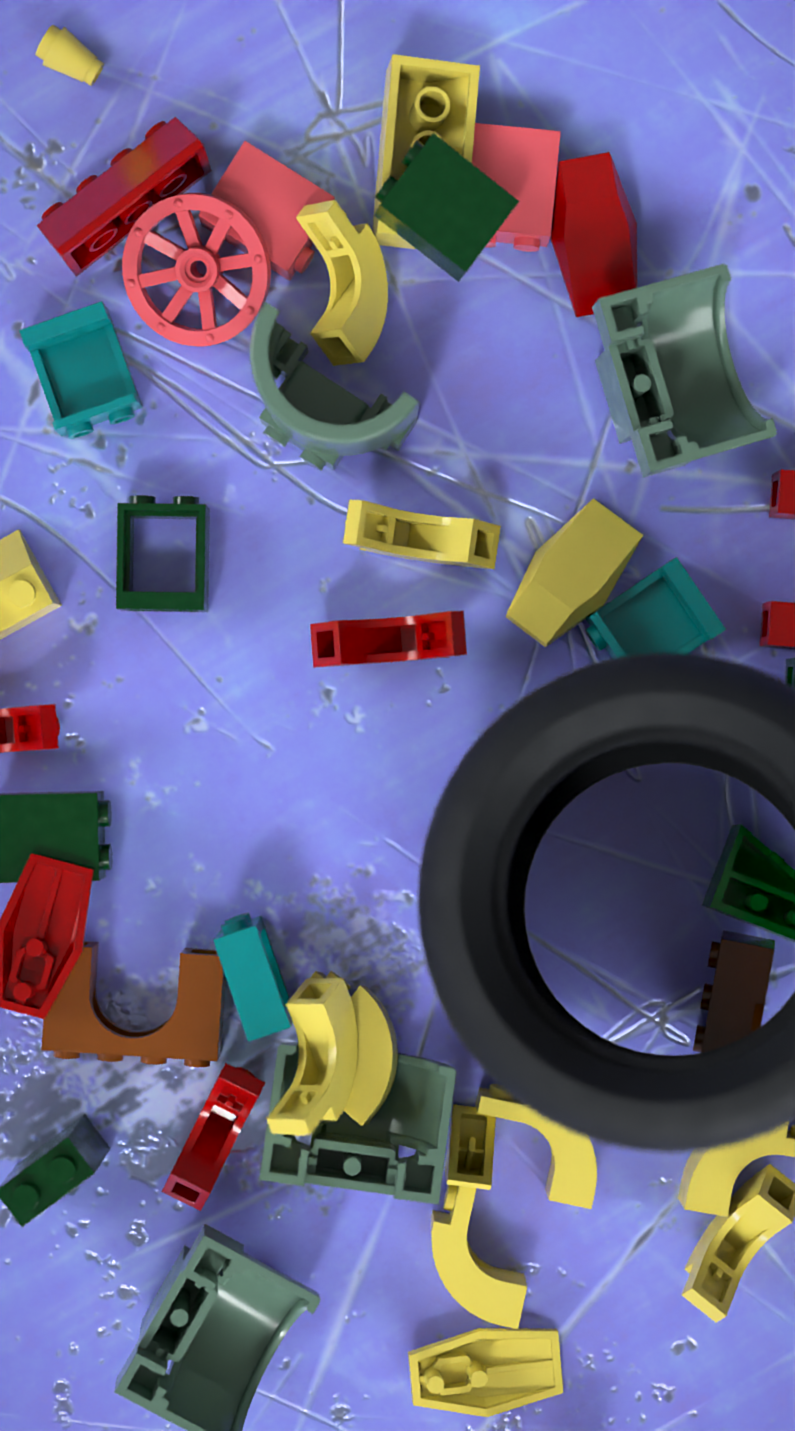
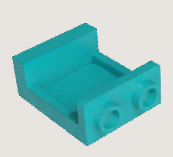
(82, 370)
(655, 616)

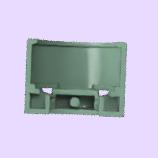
(673, 372)
(313, 409)
(367, 1155)
(220, 1328)

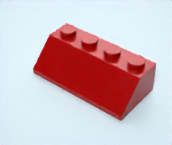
(113, 202)

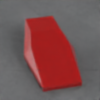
(593, 231)
(42, 933)

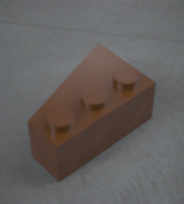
(738, 989)

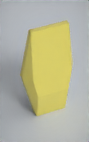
(573, 573)
(487, 1370)

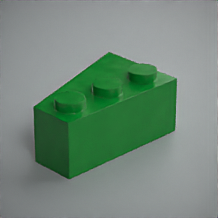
(753, 885)

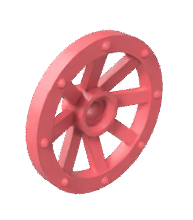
(187, 273)

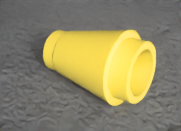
(67, 55)

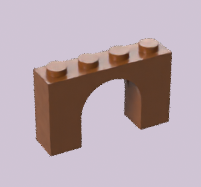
(190, 1034)

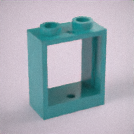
(253, 976)

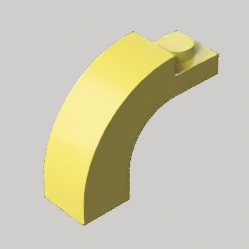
(357, 283)
(421, 536)
(375, 1056)
(326, 1059)
(573, 1160)
(711, 1173)
(729, 1243)
(478, 1287)

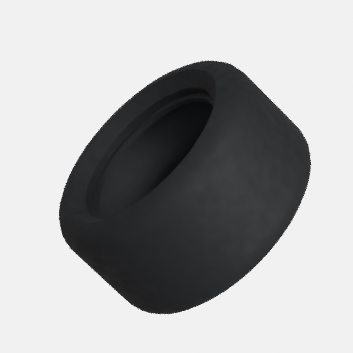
(477, 876)

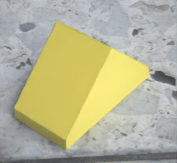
(470, 1148)

